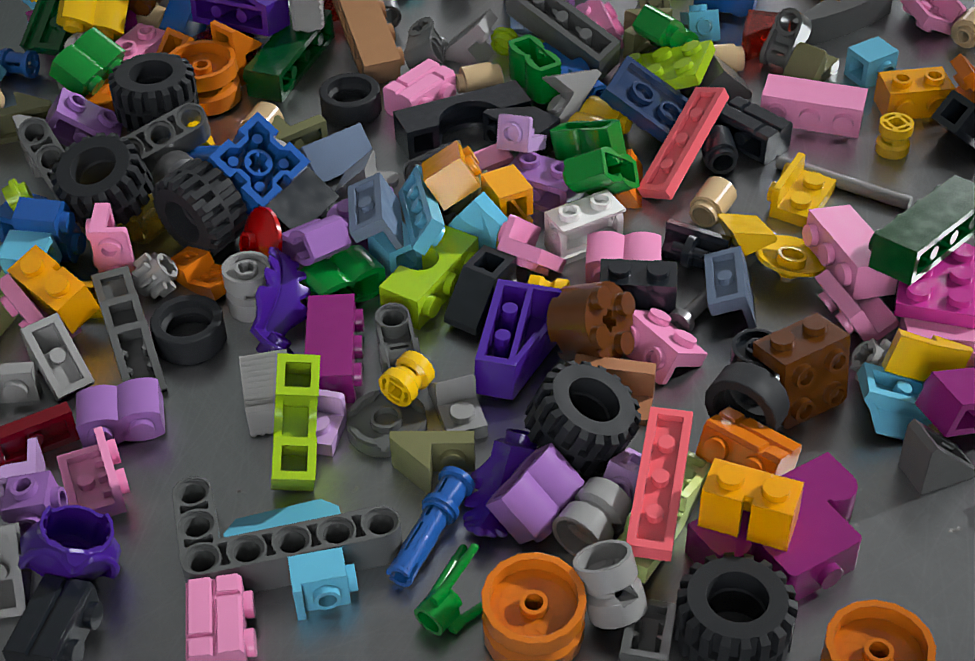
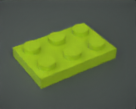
(680, 65)

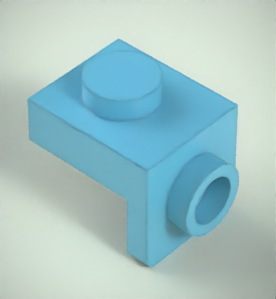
(702, 22)

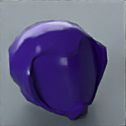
(71, 544)

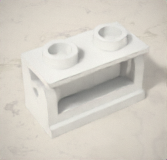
(570, 223)

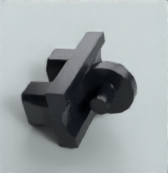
(690, 243)

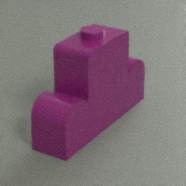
(822, 541)

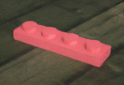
(683, 143)
(660, 484)

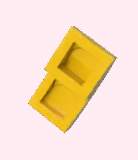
(919, 356)

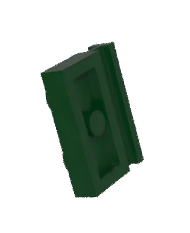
(42, 31)

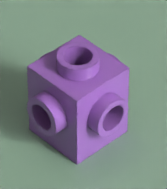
(28, 497)

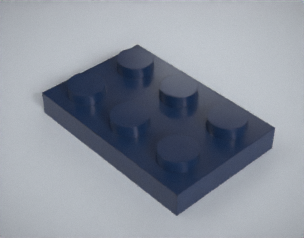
(644, 98)

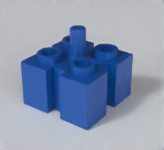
(258, 162)

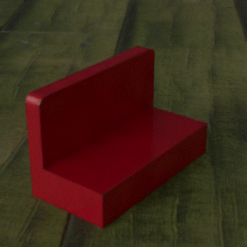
(51, 426)

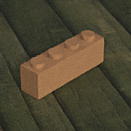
(370, 38)

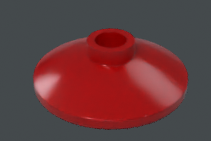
(261, 232)

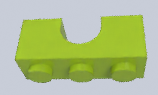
(430, 288)
(295, 422)

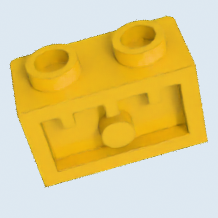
(798, 192)

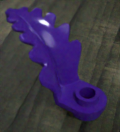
(279, 302)
(490, 476)

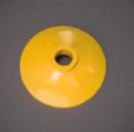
(790, 258)

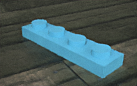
(421, 213)

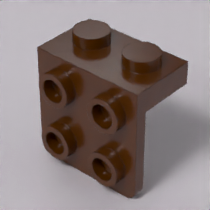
(810, 363)

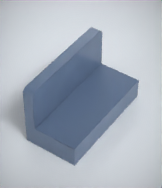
(337, 152)
(374, 210)
(729, 284)

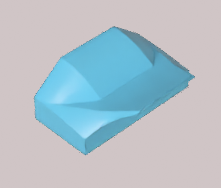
(480, 219)
(890, 400)

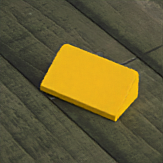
(746, 231)

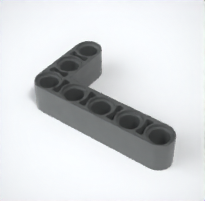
(170, 125)
(260, 557)

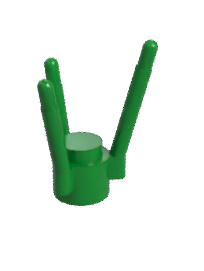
(442, 604)

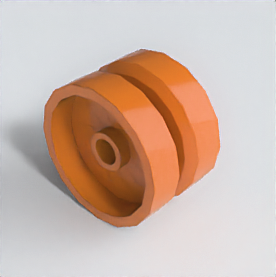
(214, 73)
(533, 609)
(877, 633)

